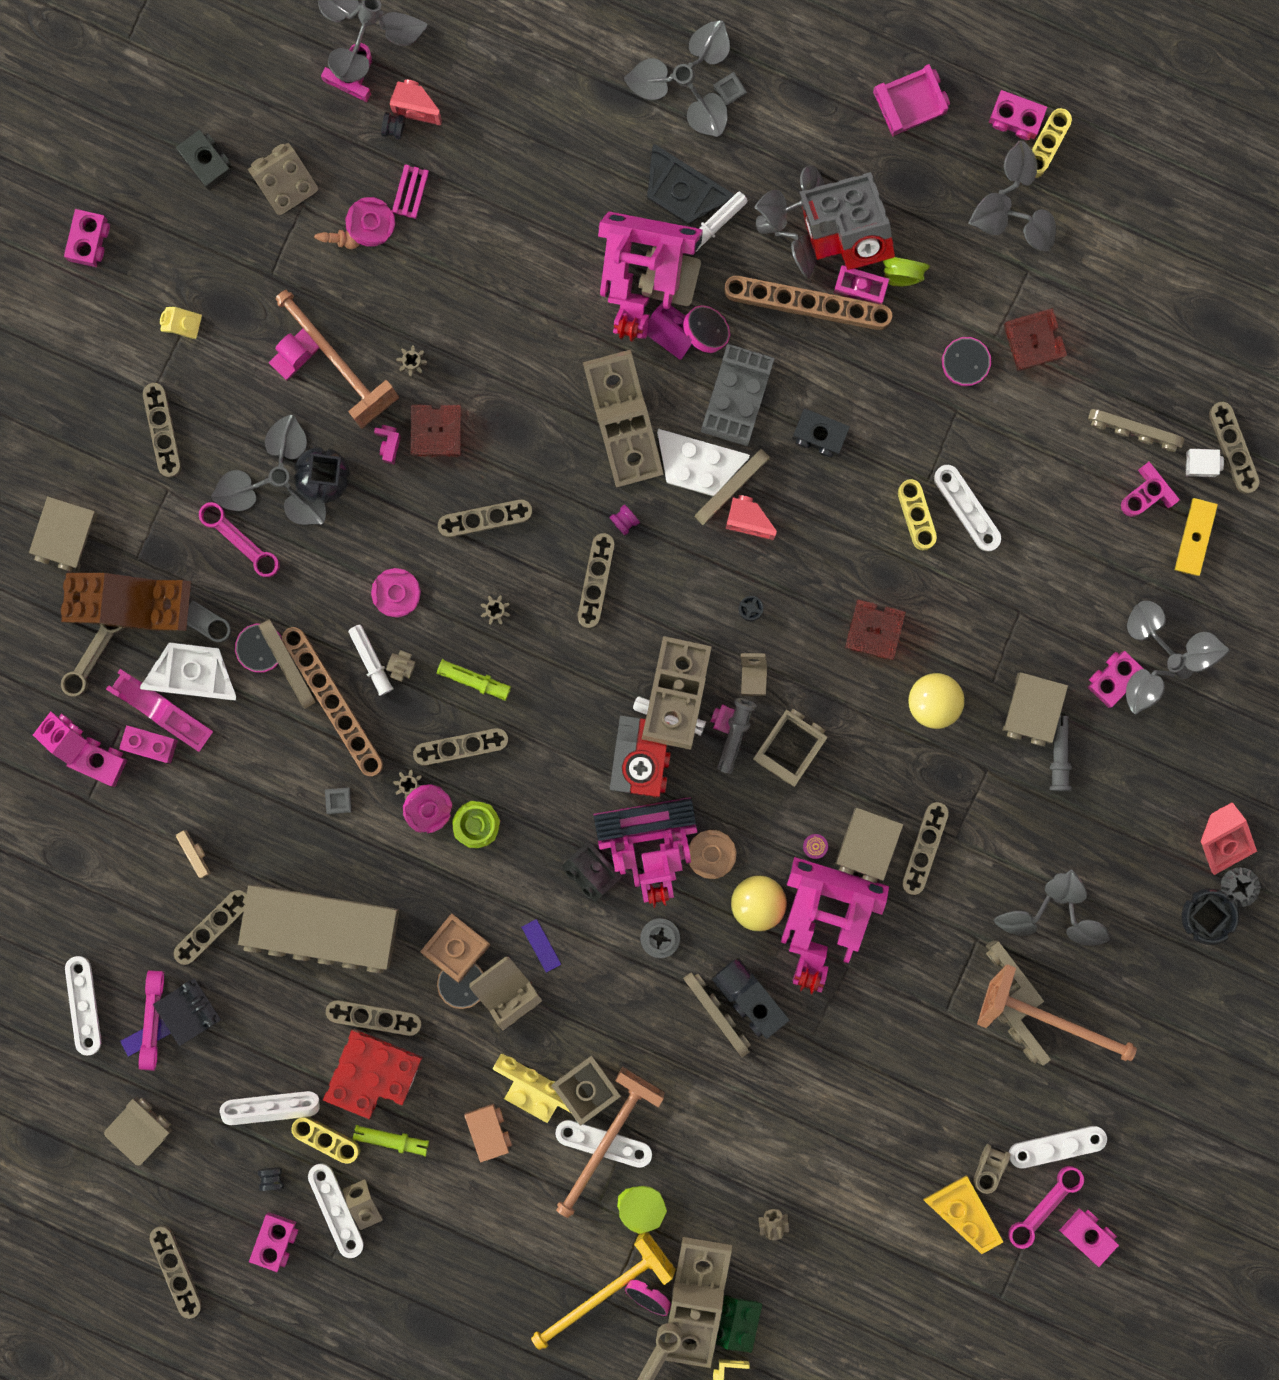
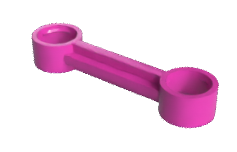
(239, 540)
(149, 1048)
(1045, 1207)

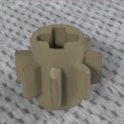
(412, 354)
(492, 603)
(401, 665)
(404, 779)
(773, 1224)

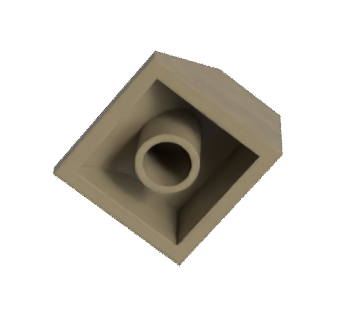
(585, 1090)

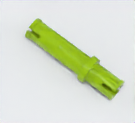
(472, 679)
(391, 1140)

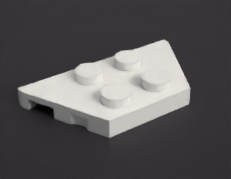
(697, 463)
(190, 672)

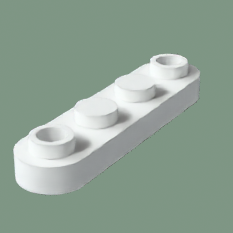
(967, 508)
(83, 1005)
(269, 1108)
(588, 1139)
(1057, 1147)
(335, 1210)

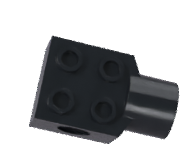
(740, 985)

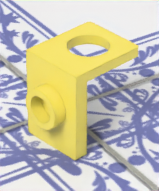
(718, 1374)

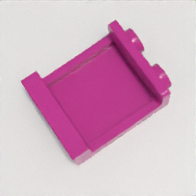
(911, 100)

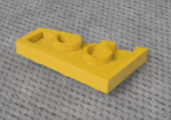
(966, 1214)

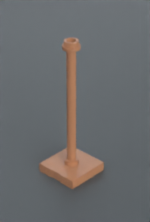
(372, 402)
(998, 996)
(638, 1089)

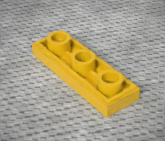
(1200, 522)

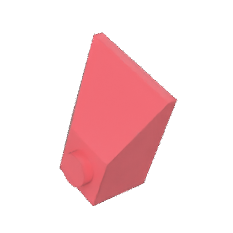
(414, 103)
(749, 518)
(1227, 839)

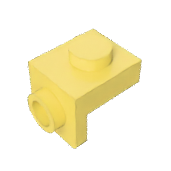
(180, 322)

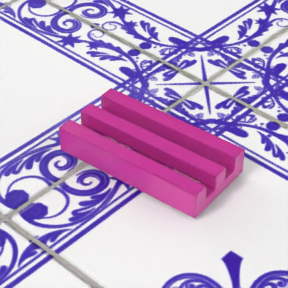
(415, 172)

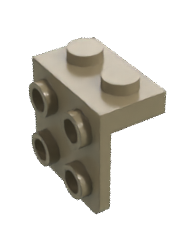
(283, 178)
(688, 279)
(505, 992)
(138, 1131)

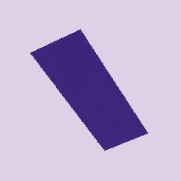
(541, 945)
(133, 1043)

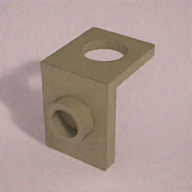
(754, 674)
(362, 1208)

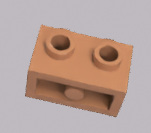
(487, 1132)

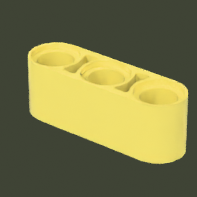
(1054, 133)
(917, 502)
(338, 1139)

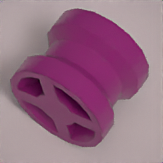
(624, 520)

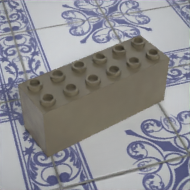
(318, 928)

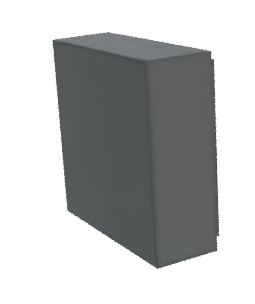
(730, 89)
(338, 800)

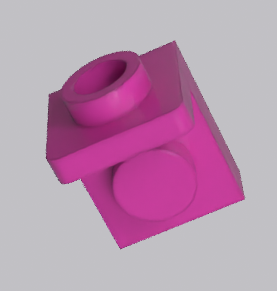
(389, 447)
(721, 718)

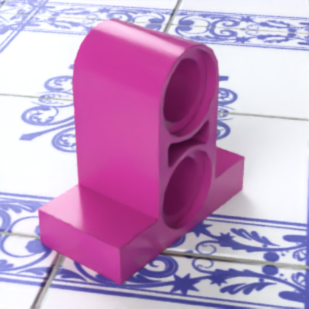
(354, 88)
(293, 353)
(1143, 497)

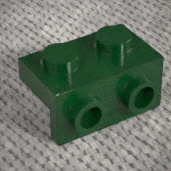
(738, 1324)

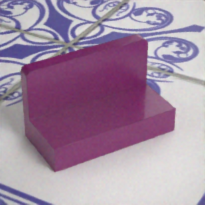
(667, 330)

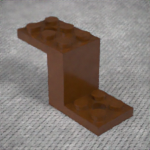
(126, 601)

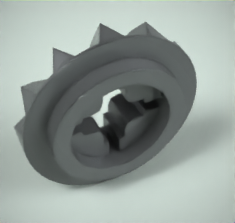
(1244, 875)
(650, 944)

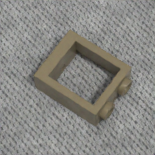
(814, 730)

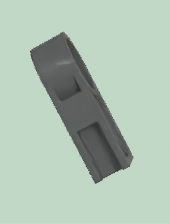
(202, 619)

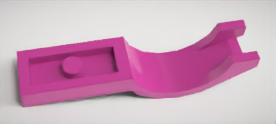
(161, 711)

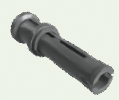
(738, 726)
(1061, 767)

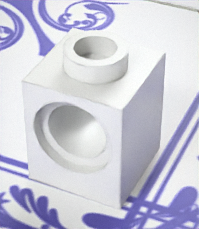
(1204, 462)

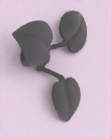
(399, 28)
(650, 78)
(993, 210)
(774, 219)
(288, 441)
(1203, 652)
(1062, 889)

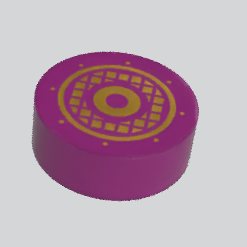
(815, 846)

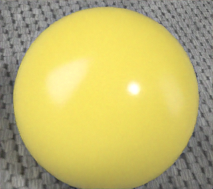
(936, 700)
(759, 903)

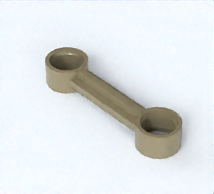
(90, 658)
(661, 1351)

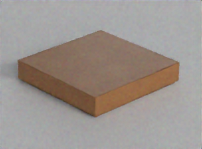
(455, 948)

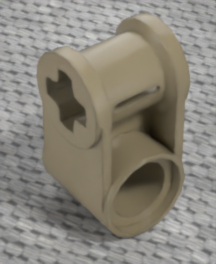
(991, 1167)

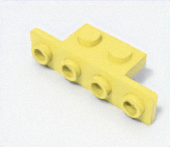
(529, 1090)

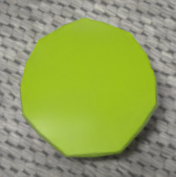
(904, 271)
(476, 824)
(641, 1209)

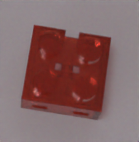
(1021, 344)
(436, 442)
(872, 642)

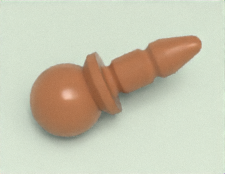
(342, 239)

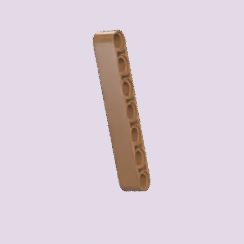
(820, 300)
(326, 691)

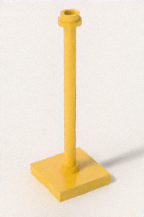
(652, 1258)

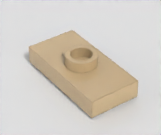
(194, 853)

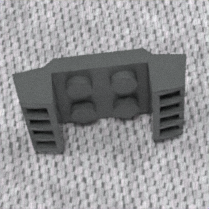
(737, 394)

